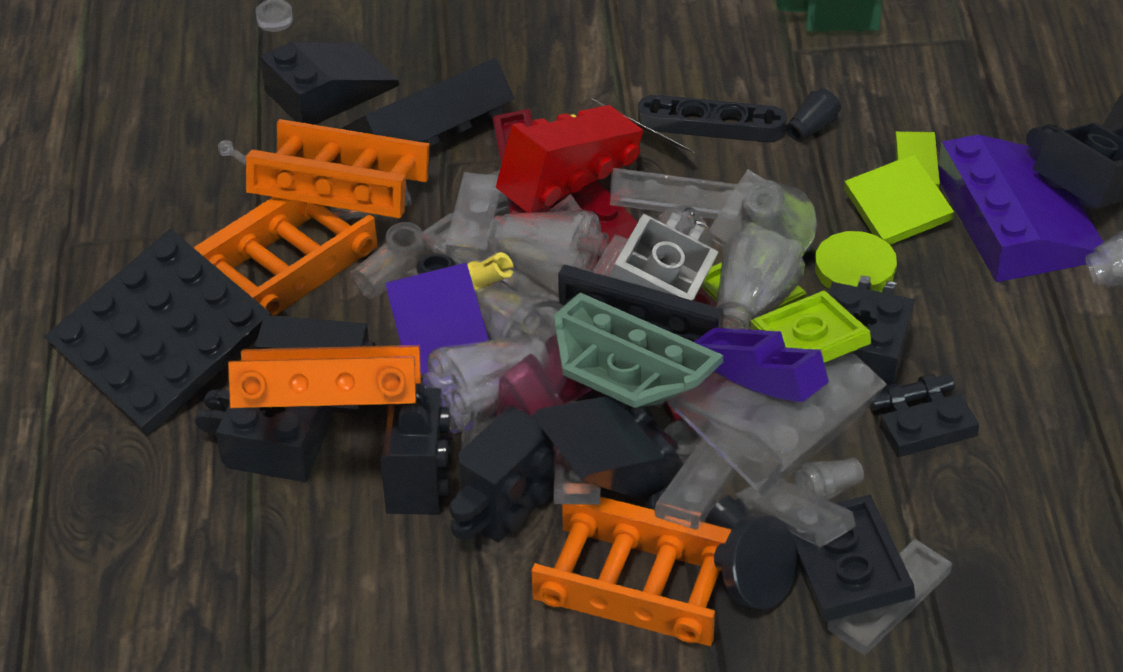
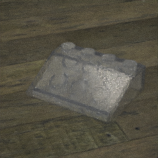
(775, 436)

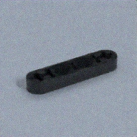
(766, 126)

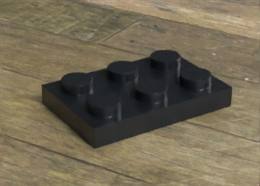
(857, 568)

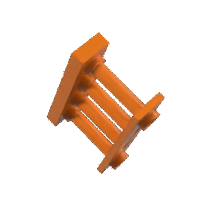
(338, 168)
(276, 220)
(325, 376)
(637, 529)

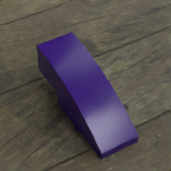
(765, 365)

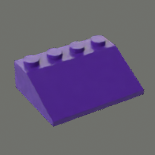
(1011, 211)

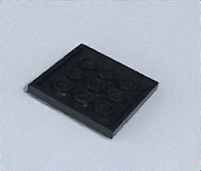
(159, 331)

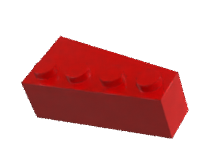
(565, 155)

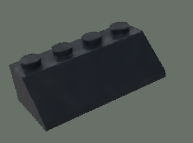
(441, 106)

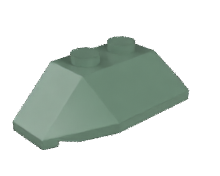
(627, 355)

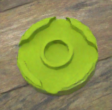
(855, 253)

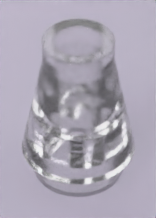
(829, 477)

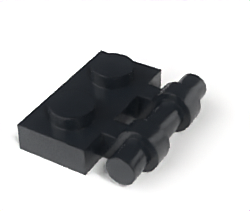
(925, 425)

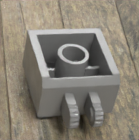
(665, 258)

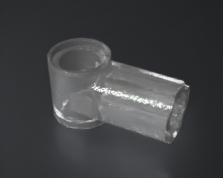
(391, 261)

